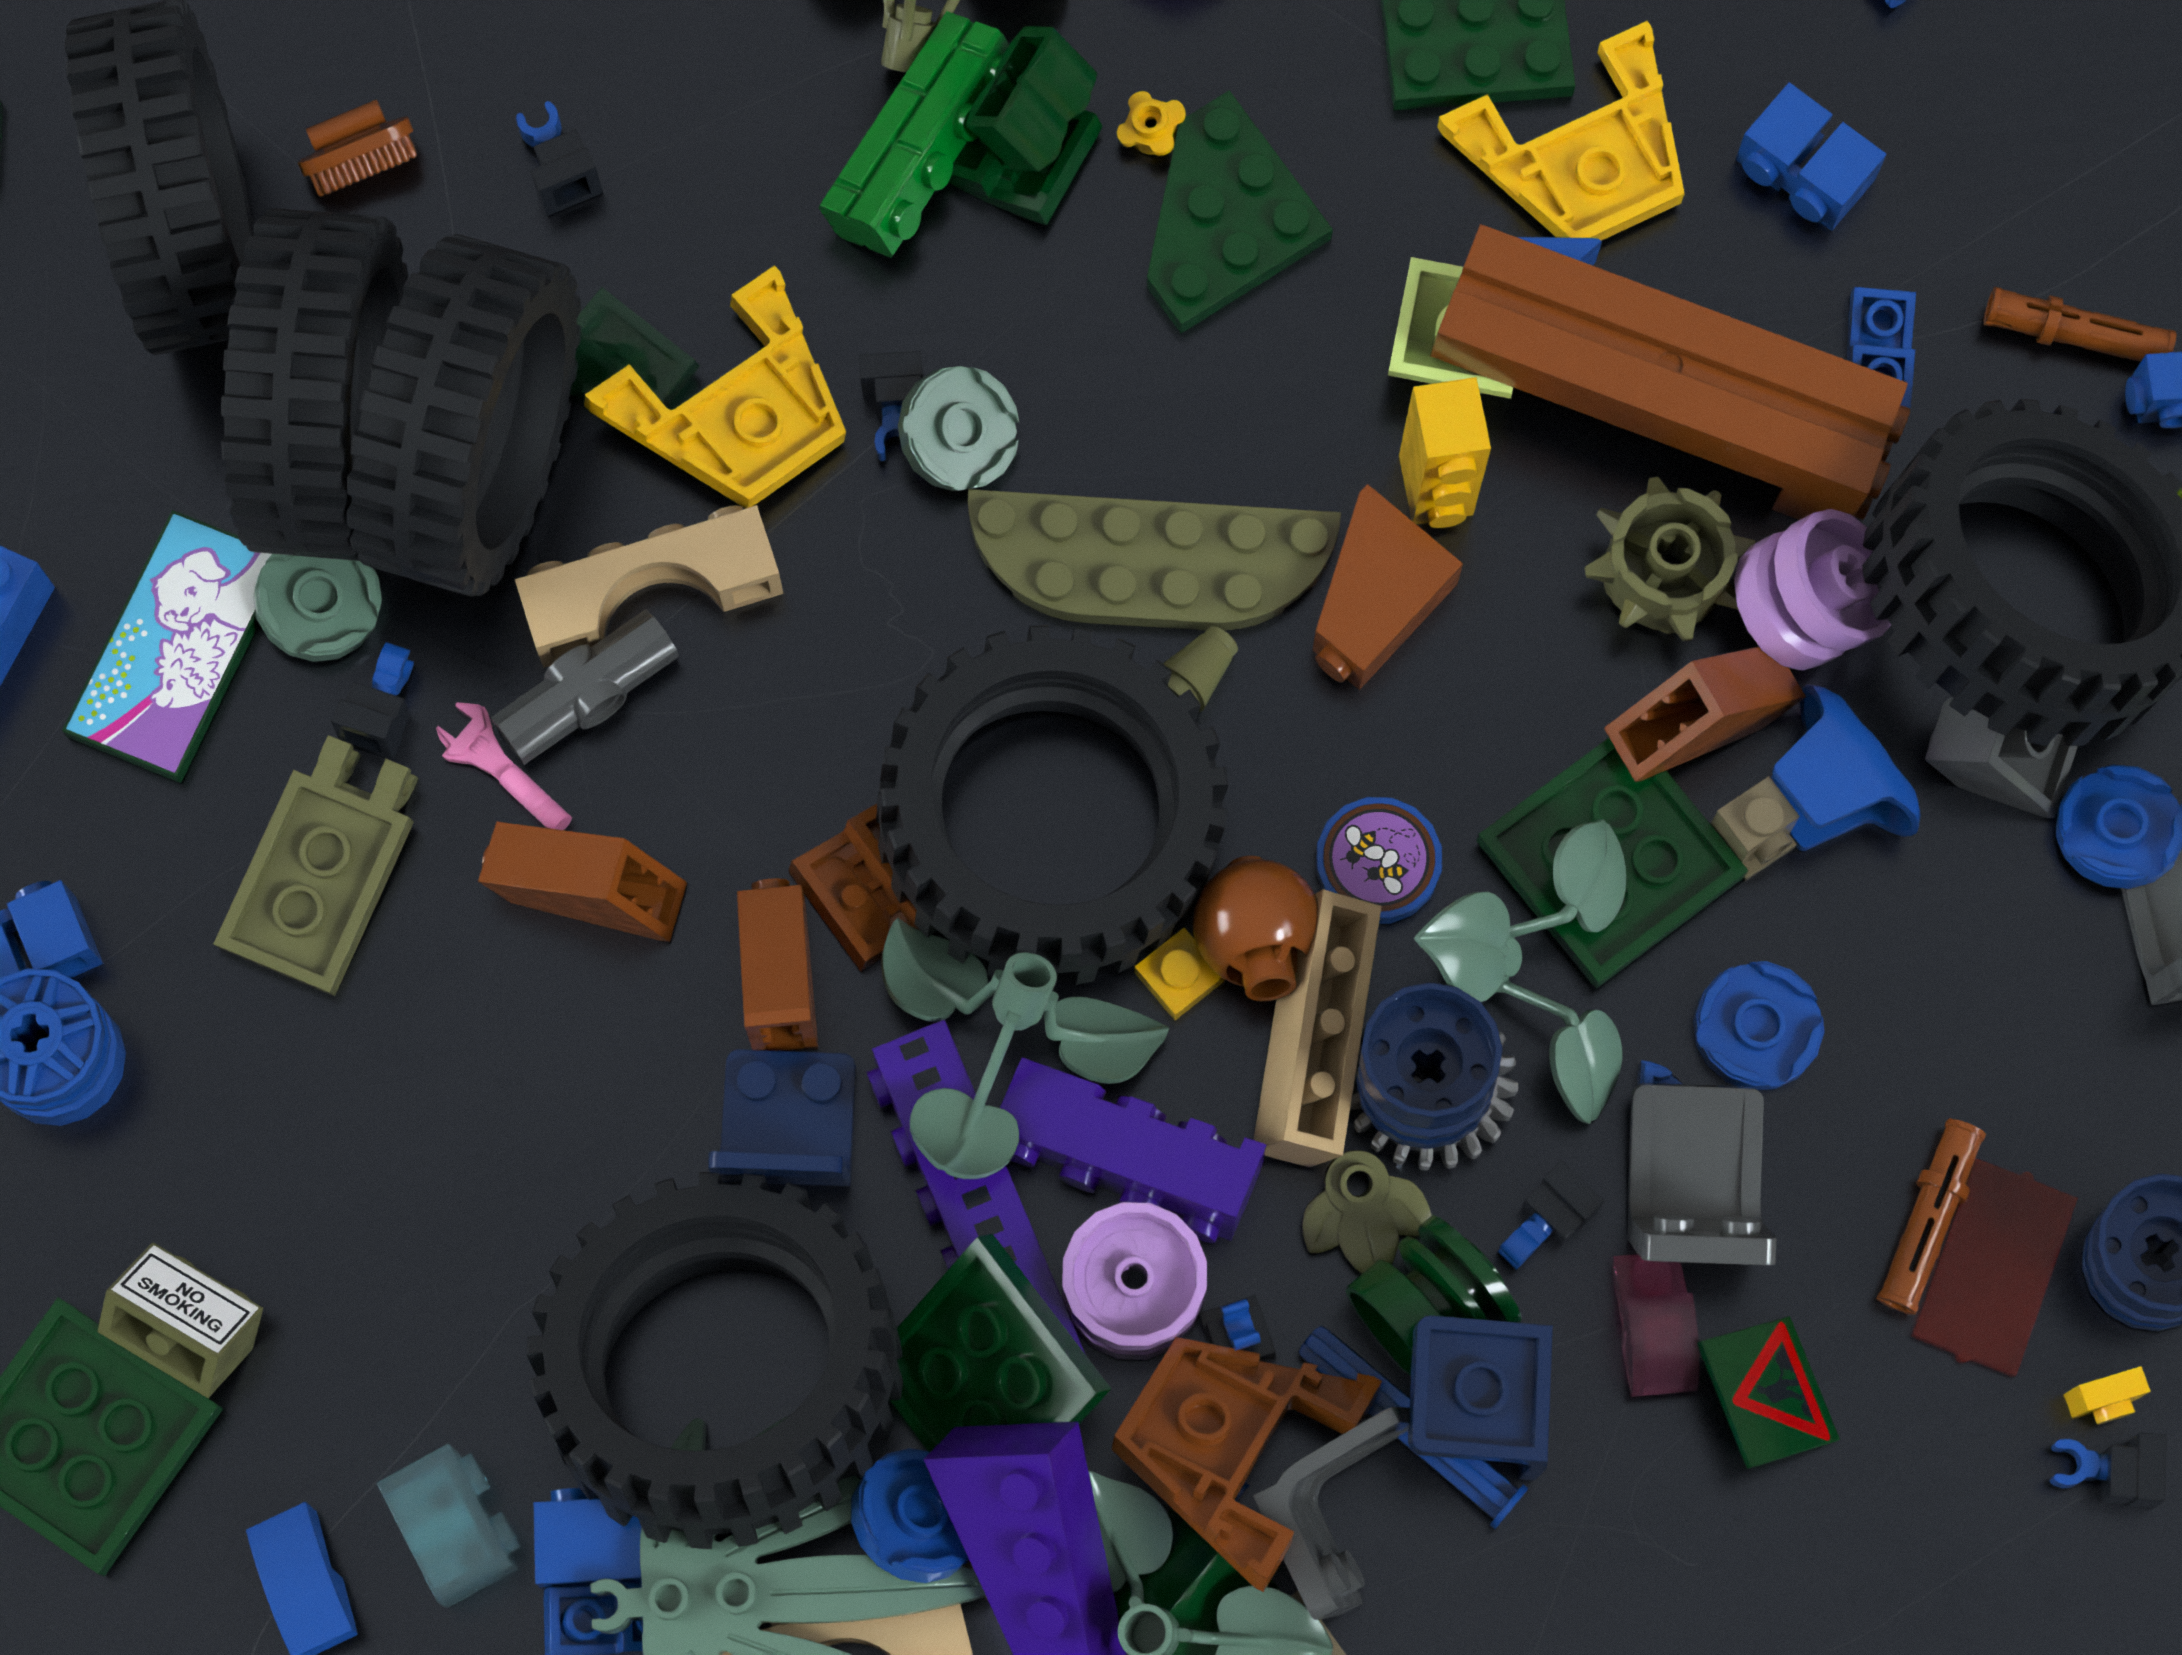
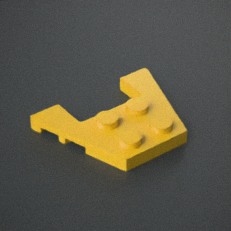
(1592, 171)
(749, 425)

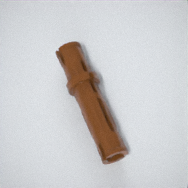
(2057, 322)
(1960, 1146)

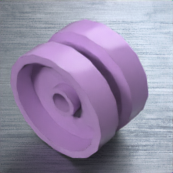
(1808, 591)
(1103, 1254)

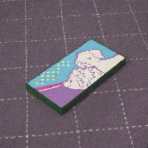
(171, 650)

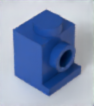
(2156, 390)

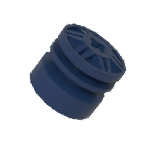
(1424, 1031)
(2138, 1220)

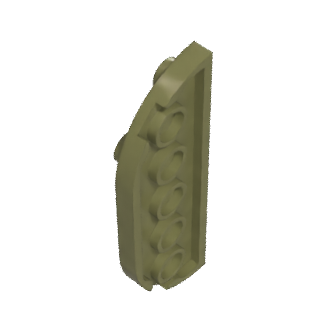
(1151, 558)

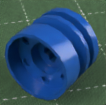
(74, 1066)

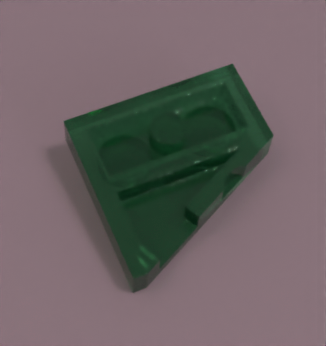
(619, 337)

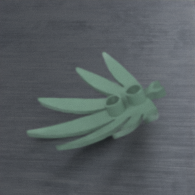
(721, 1595)

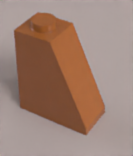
(1380, 589)
(1702, 710)
(583, 878)
(776, 967)

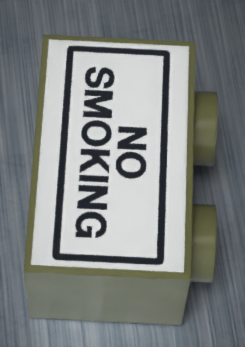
(180, 1319)

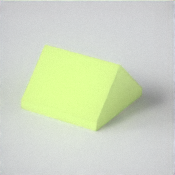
(1421, 314)

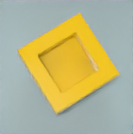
(1177, 974)
(2108, 1396)

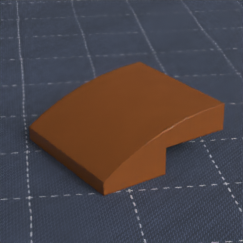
(853, 888)

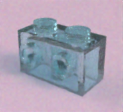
(449, 1524)

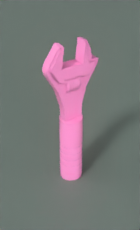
(480, 748)

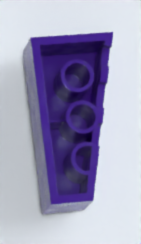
(1131, 1149)
(1031, 1533)

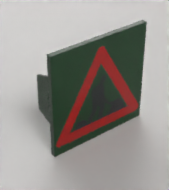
(1768, 1392)

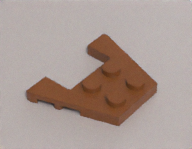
(1207, 1426)

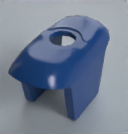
(1841, 776)

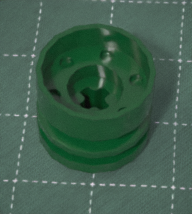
(1444, 1280)

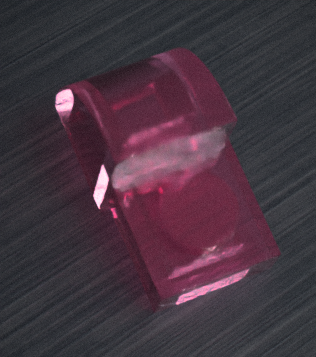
(1657, 1326)

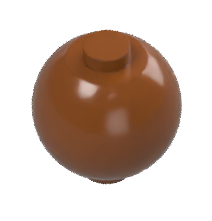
(1253, 923)

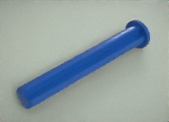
(1471, 1477)

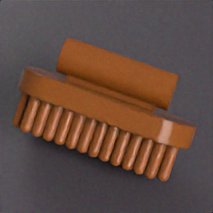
(355, 147)

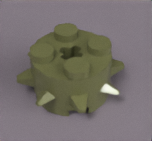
(1644, 536)

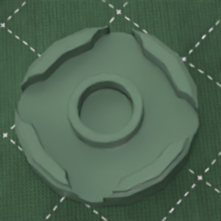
(958, 428)
(316, 605)

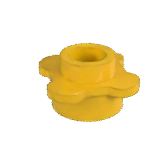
(1155, 140)

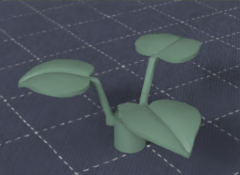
(1479, 953)
(1095, 1038)
(1250, 1621)

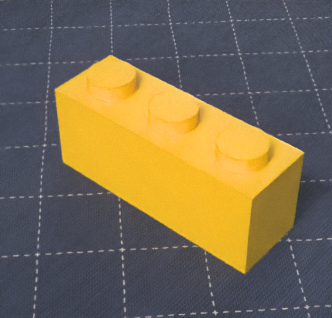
(1444, 452)

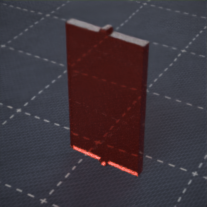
(1994, 1268)

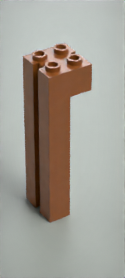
(1675, 373)

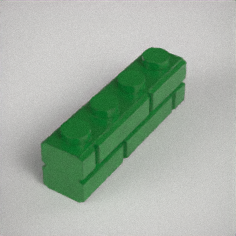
(914, 137)

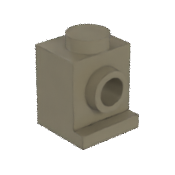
(1757, 826)

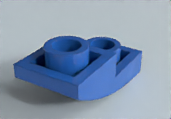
(1883, 333)
(300, 1583)
(569, 1624)

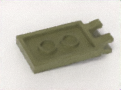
(319, 870)

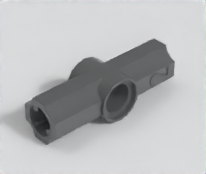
(585, 686)

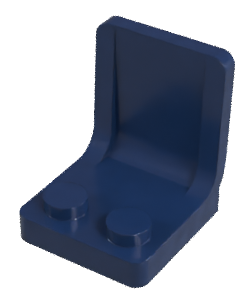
(787, 1117)
(1481, 1391)

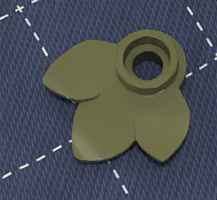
(1366, 1223)

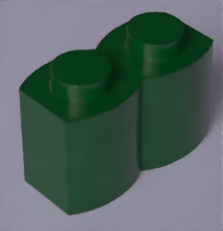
(1032, 99)

